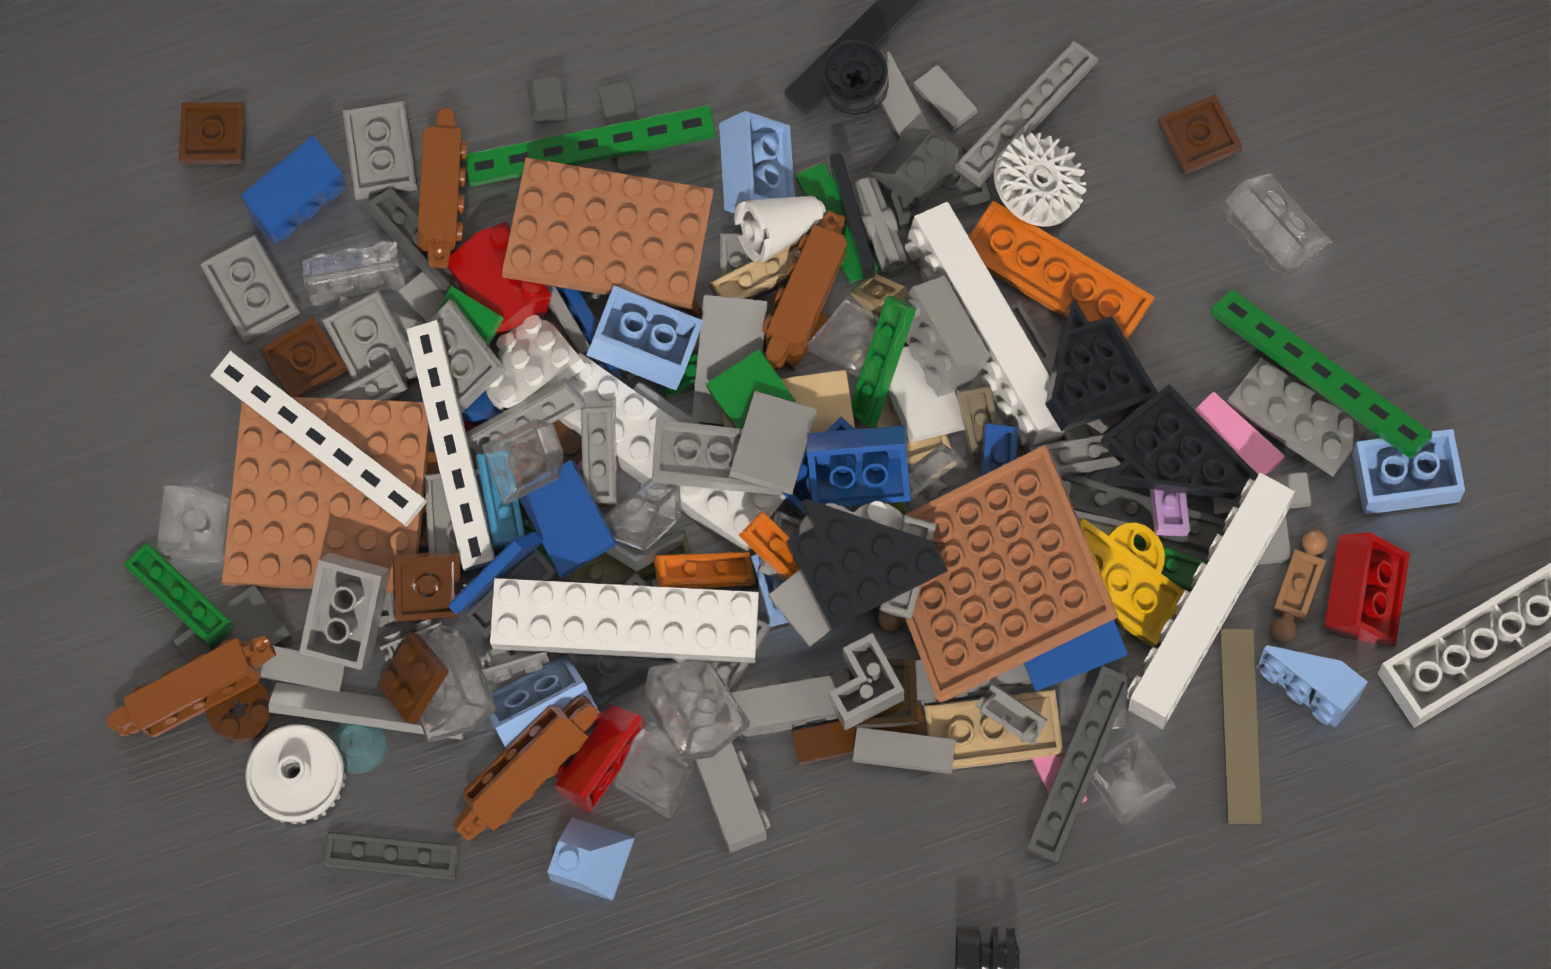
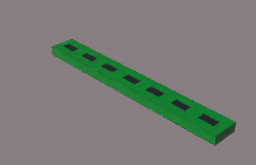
(593, 144)
(1321, 374)

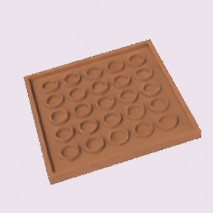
(297, 509)
(1013, 577)

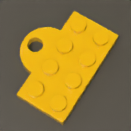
(1134, 578)

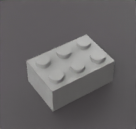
(943, 338)
(344, 611)

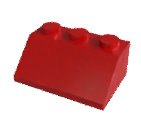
(478, 272)
(1367, 589)
(599, 758)

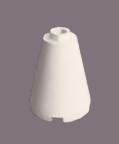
(776, 223)

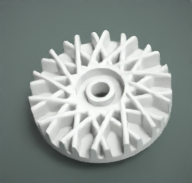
(1039, 180)
(311, 790)

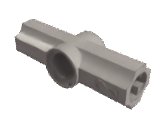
(879, 225)

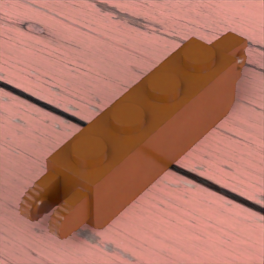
(439, 189)
(806, 291)
(192, 688)
(524, 766)

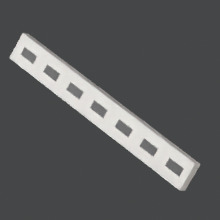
(318, 439)
(451, 445)

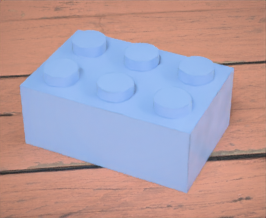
(645, 338)
(1395, 482)

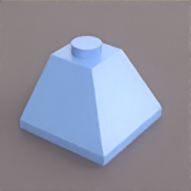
(590, 858)

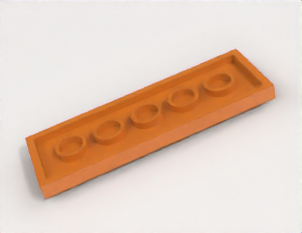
(1055, 271)

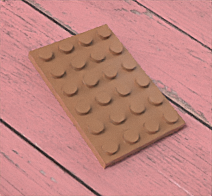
(608, 231)

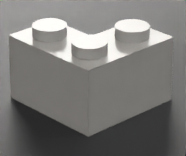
(873, 684)

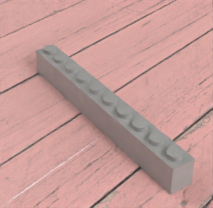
(806, 701)

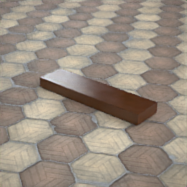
(833, 741)

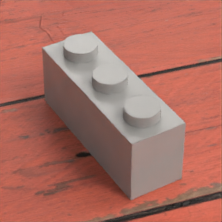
(733, 798)

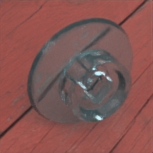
(369, 755)

